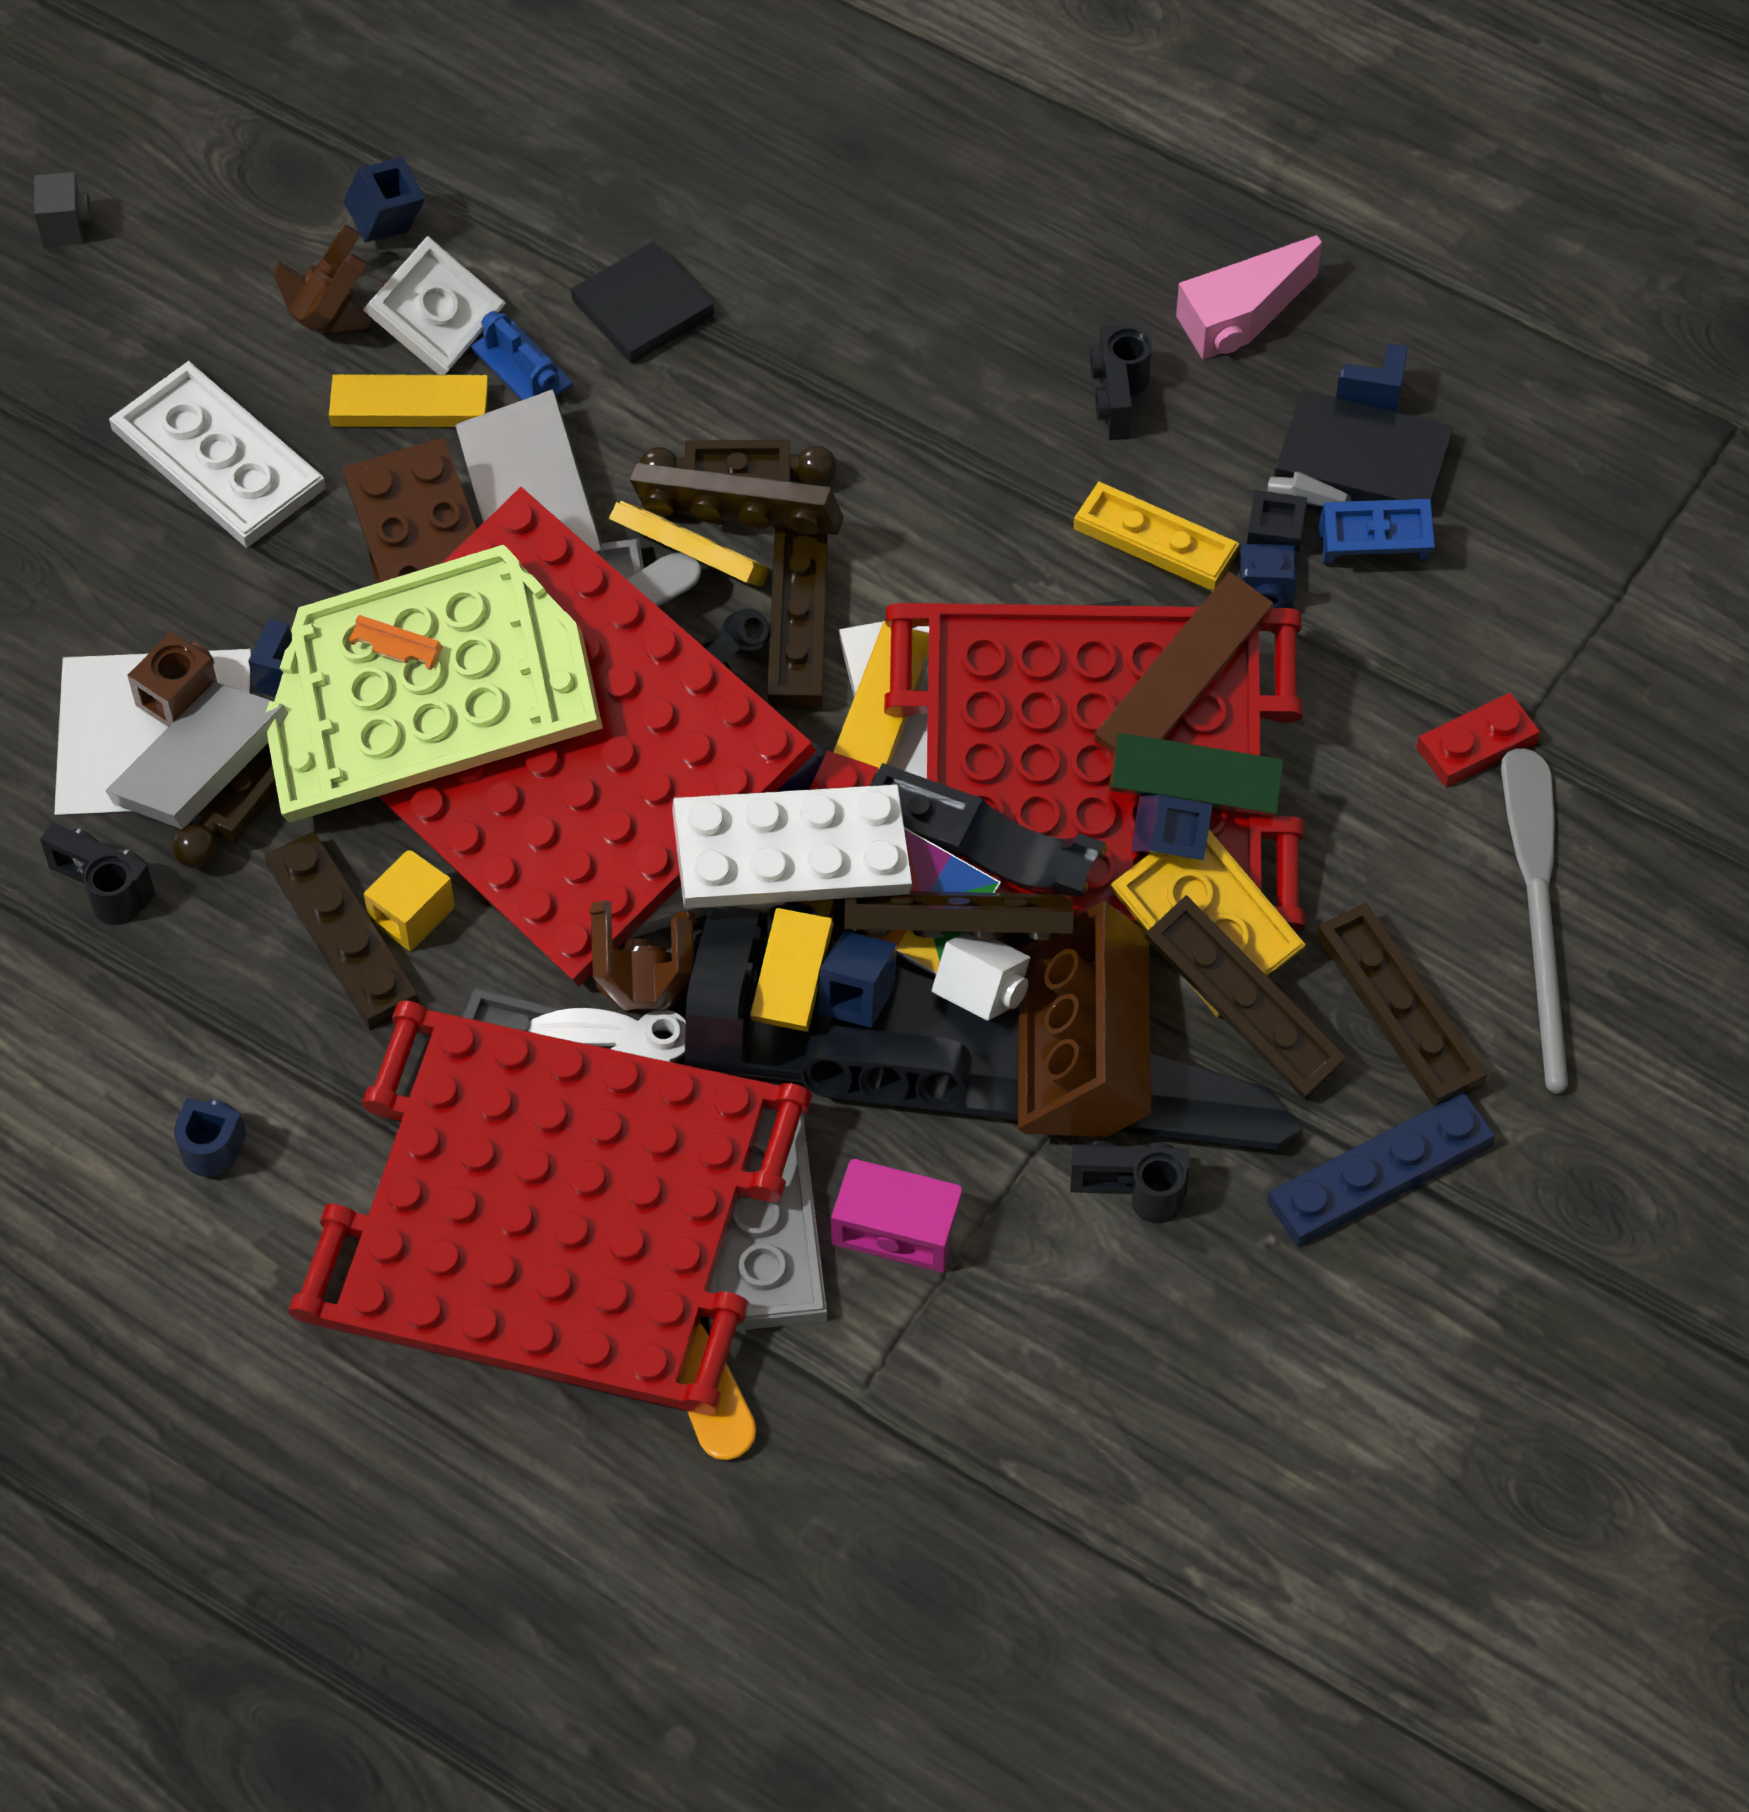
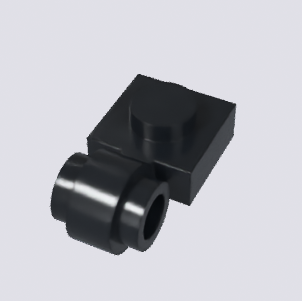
(732, 638)

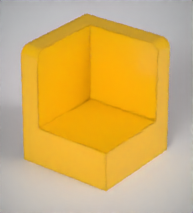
(409, 900)

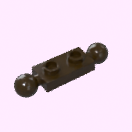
(750, 459)
(227, 813)

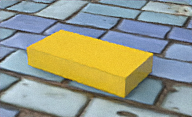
(791, 969)

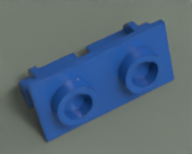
(518, 358)

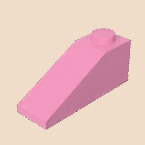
(1240, 300)

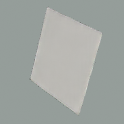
(106, 731)

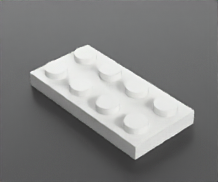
(791, 846)

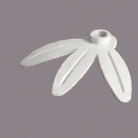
(614, 1029)

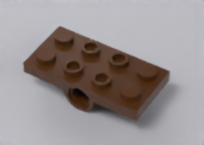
(409, 508)

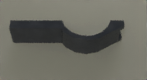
(991, 840)

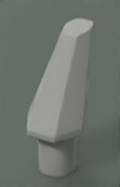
(1307, 486)

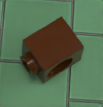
(155, 683)

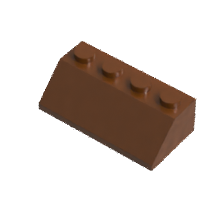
(1086, 1029)

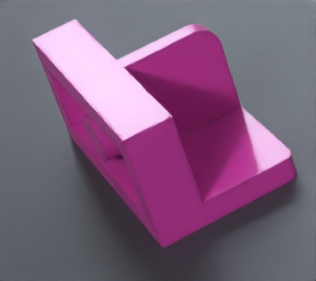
(895, 1215)

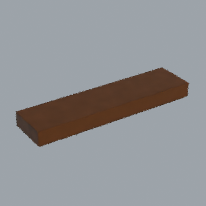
(1188, 663)

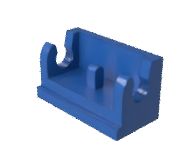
(1376, 528)

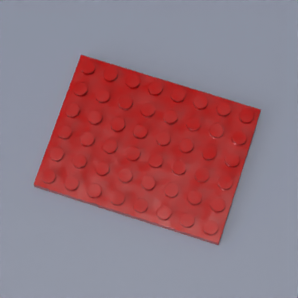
(595, 810)

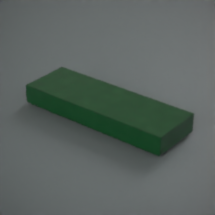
(1196, 774)

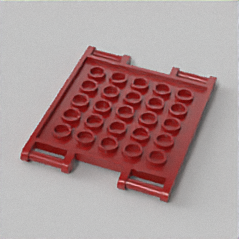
(1030, 686)
(553, 1208)

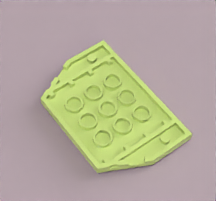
(373, 725)

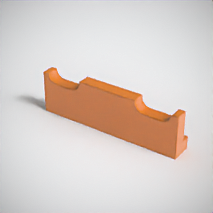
(395, 642)

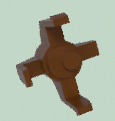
(324, 293)
(642, 975)

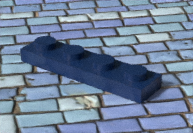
(1380, 1169)

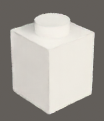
(981, 975)

